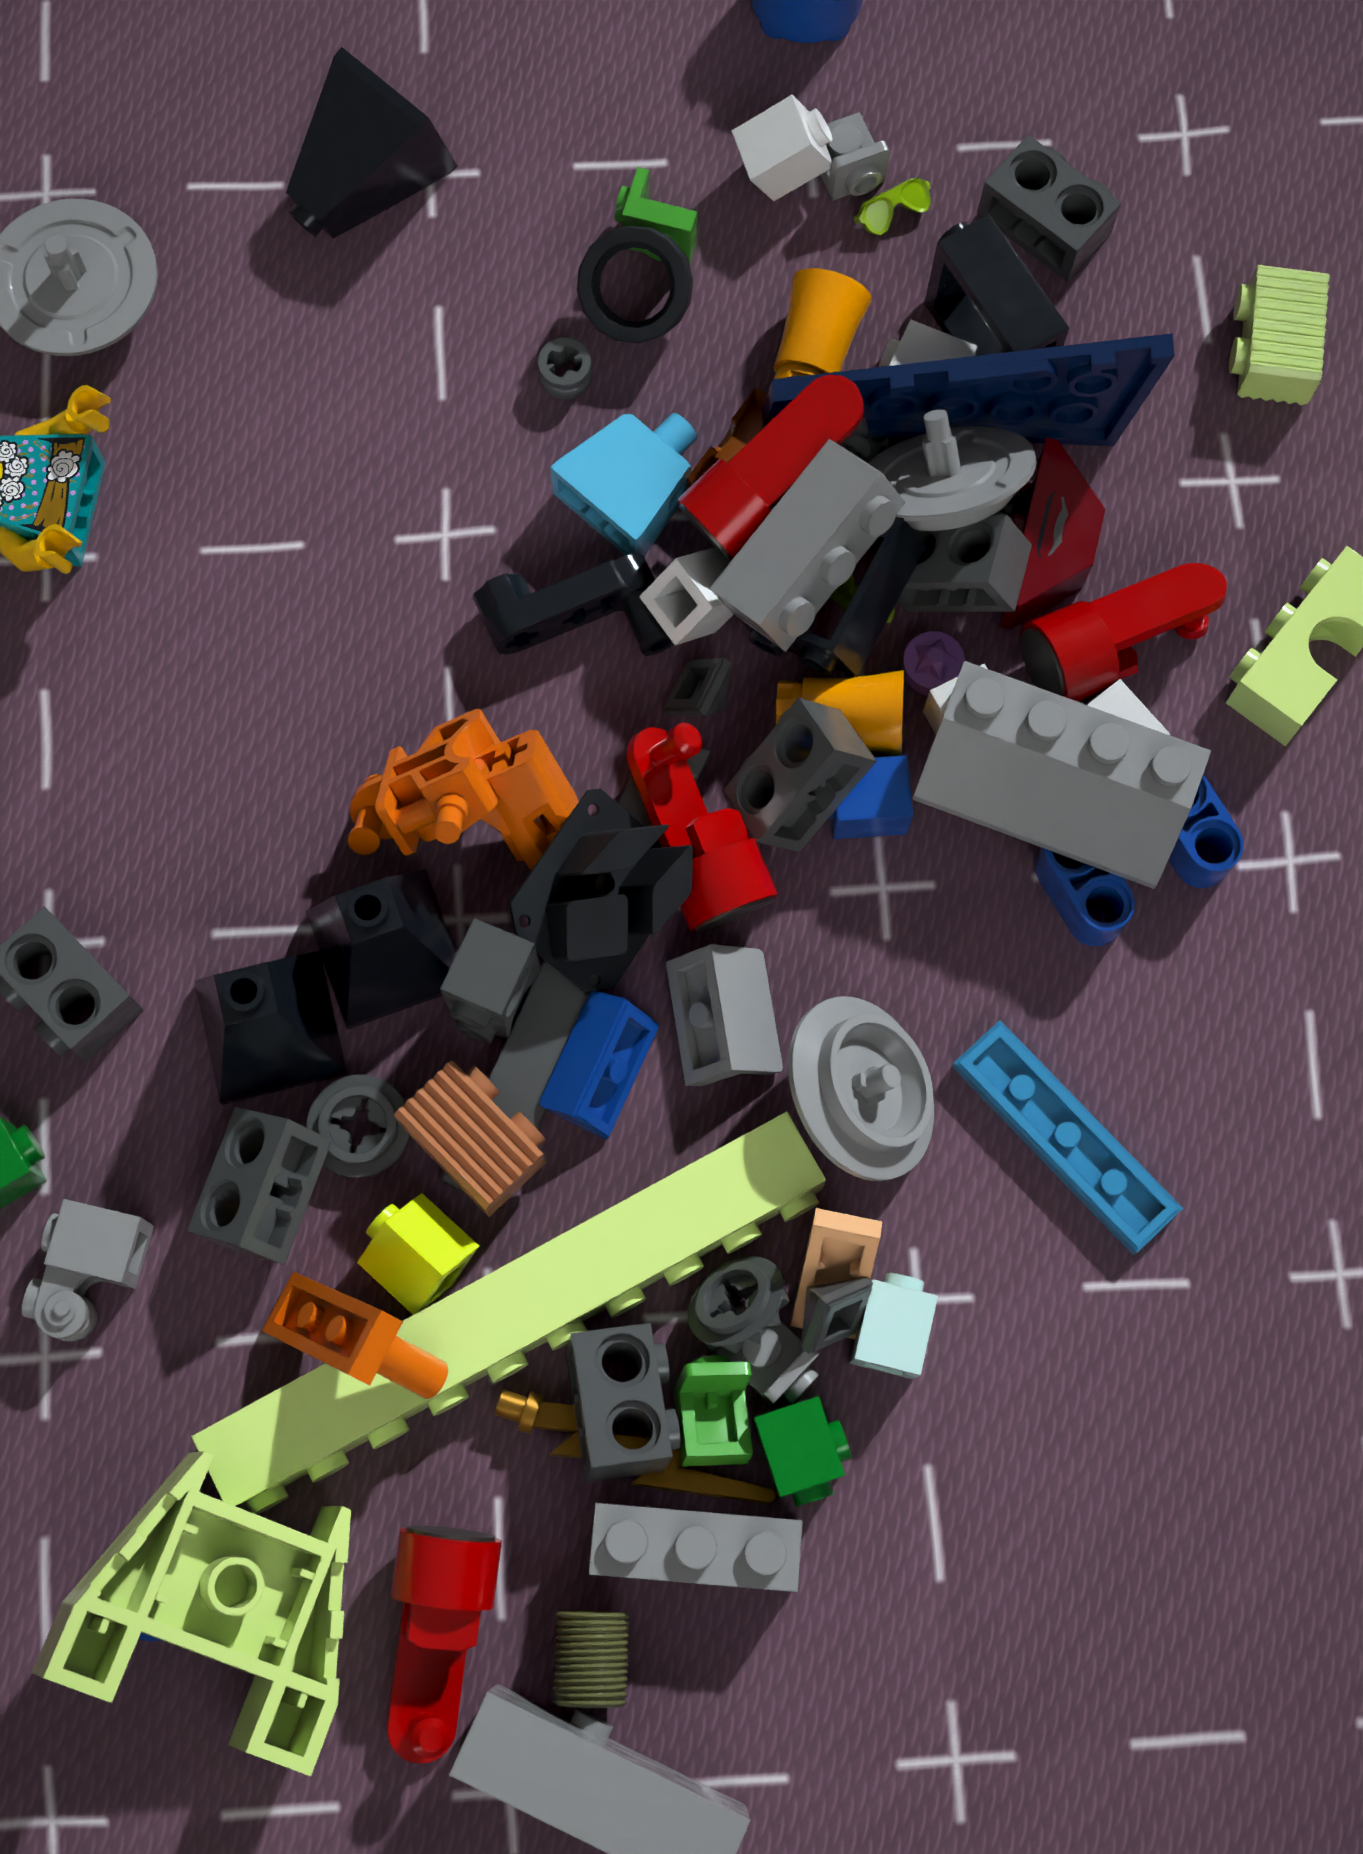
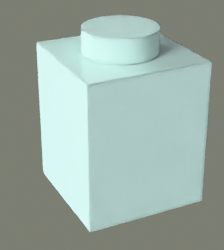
(895, 1327)

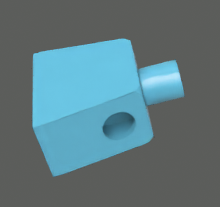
(627, 479)

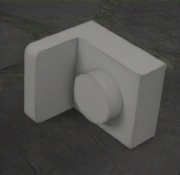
(856, 161)
(776, 1364)

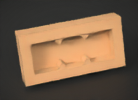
(837, 1250)

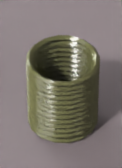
(590, 1659)

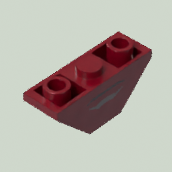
(1064, 532)

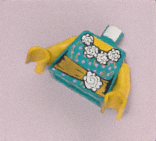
(52, 486)

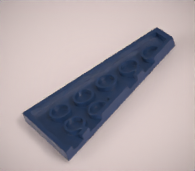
(1053, 392)

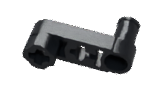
(524, 619)

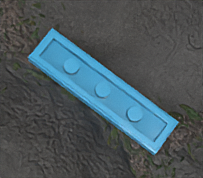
(1067, 1137)

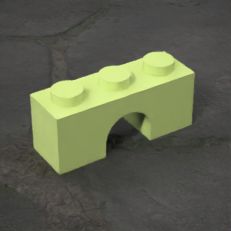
(1284, 681)

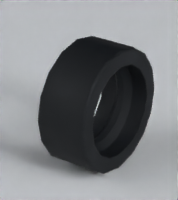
(590, 280)

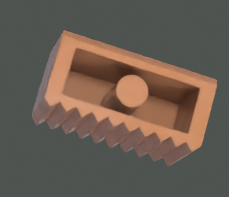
(471, 1136)

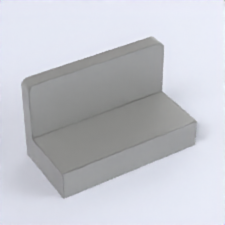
(723, 1014)

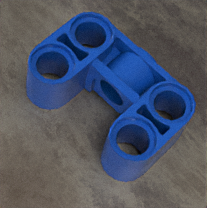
(1072, 888)

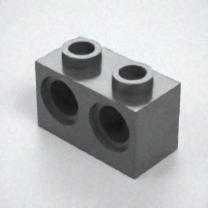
(1039, 216)
(969, 568)
(799, 775)
(71, 978)
(489, 981)
(259, 1185)
(605, 1402)

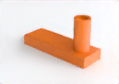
(352, 1337)

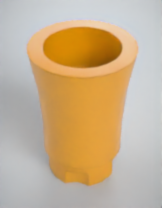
(820, 322)
(868, 702)

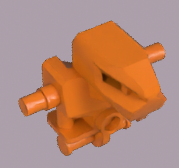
(460, 779)

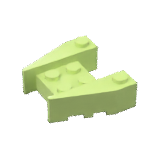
(224, 1591)

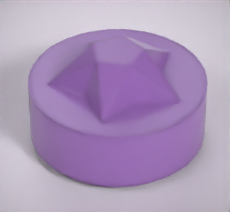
(931, 661)

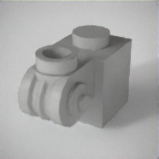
(82, 1249)

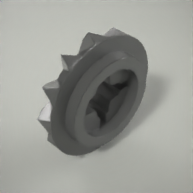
(343, 1102)
(713, 1309)

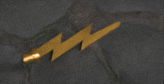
(535, 1414)

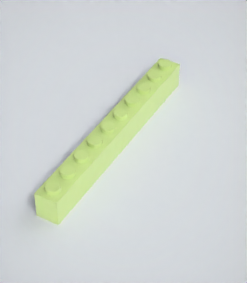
(517, 1309)

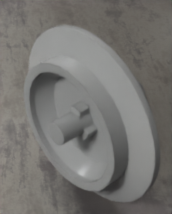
(74, 277)
(956, 472)
(861, 1088)

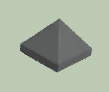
(700, 688)
(833, 1312)

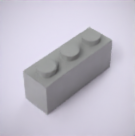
(808, 545)
(696, 1547)

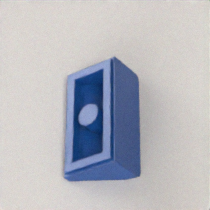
(599, 1063)

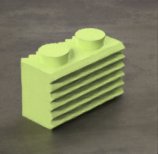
(1281, 334)

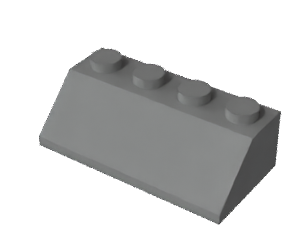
(1061, 775)

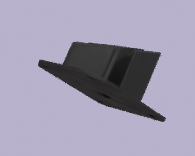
(591, 931)

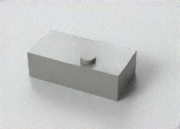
(591, 1784)

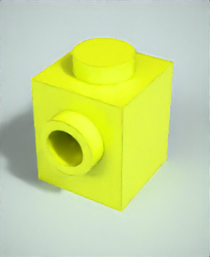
(416, 1252)

